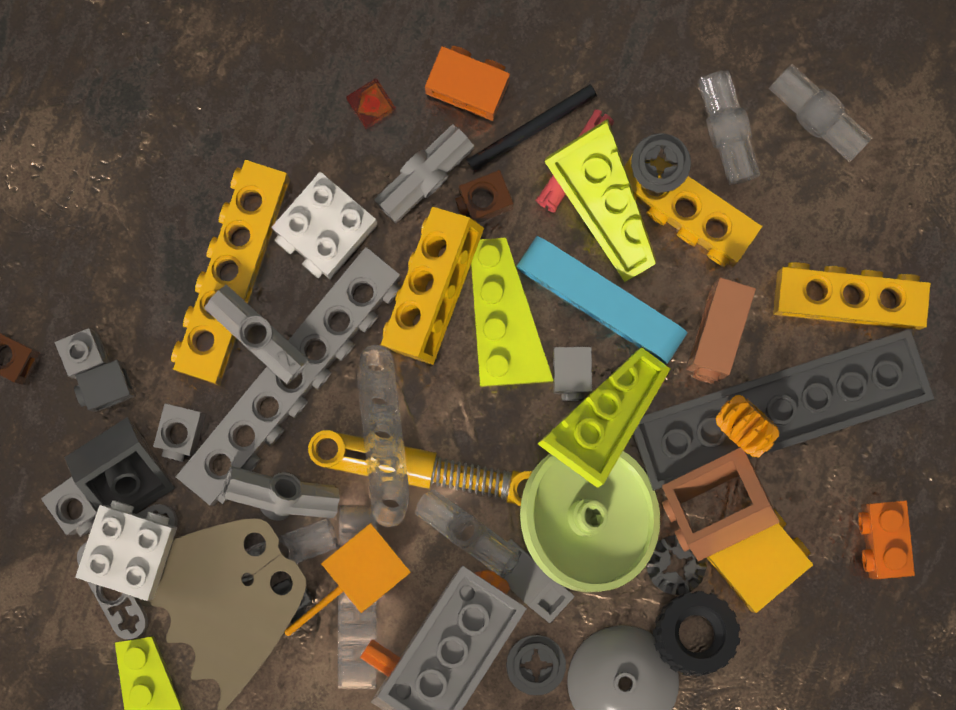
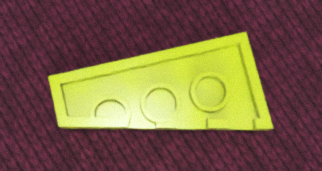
(600, 190)
(504, 324)
(603, 423)
(145, 676)

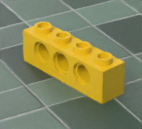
(738, 227)
(910, 295)
(437, 303)

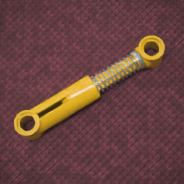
(423, 468)

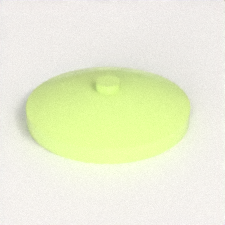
(588, 533)

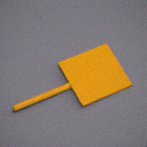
(362, 569)

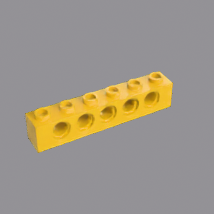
(246, 181)

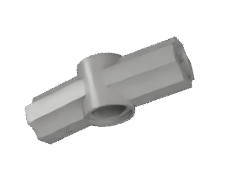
(280, 494)

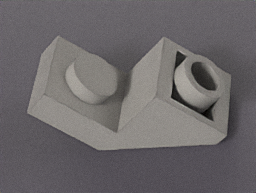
(536, 588)

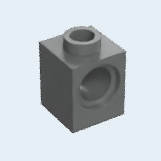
(104, 386)

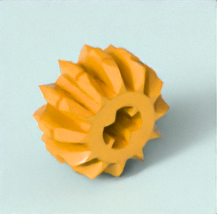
(747, 426)

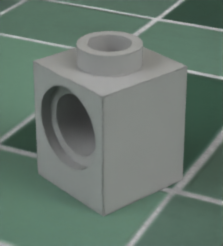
(81, 352)
(572, 372)
(176, 415)
(57, 503)

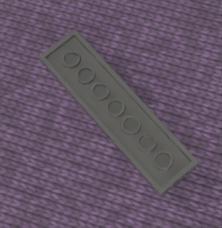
(799, 401)

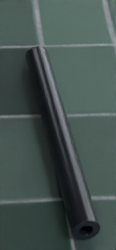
(531, 127)

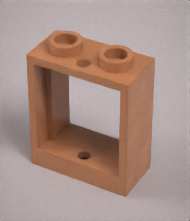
(720, 330)
(730, 529)

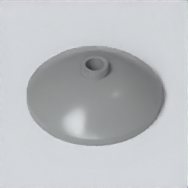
(616, 654)

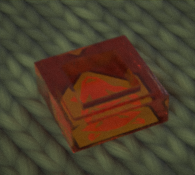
(370, 103)

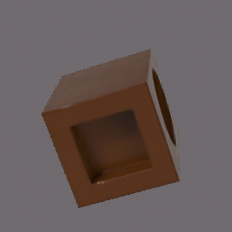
(495, 186)
(21, 361)

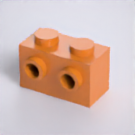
(467, 82)
(886, 540)

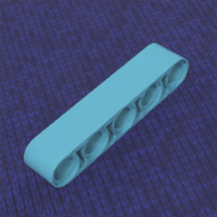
(601, 299)

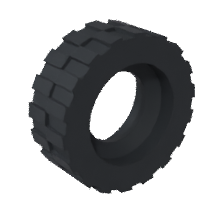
(723, 623)

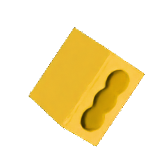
(762, 565)

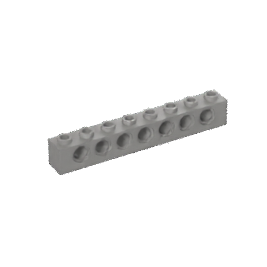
(365, 270)

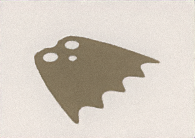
(218, 615)

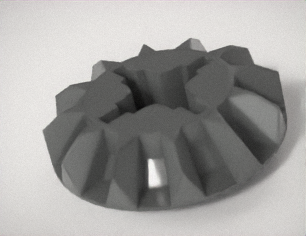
(674, 152)
(672, 582)
(523, 677)

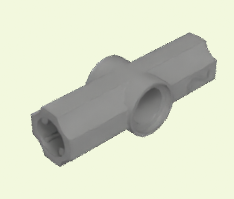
(424, 173)
(239, 317)

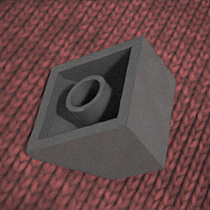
(119, 468)

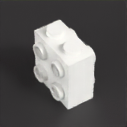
(323, 227)
(127, 550)

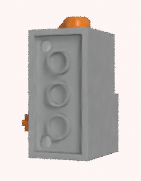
(449, 647)

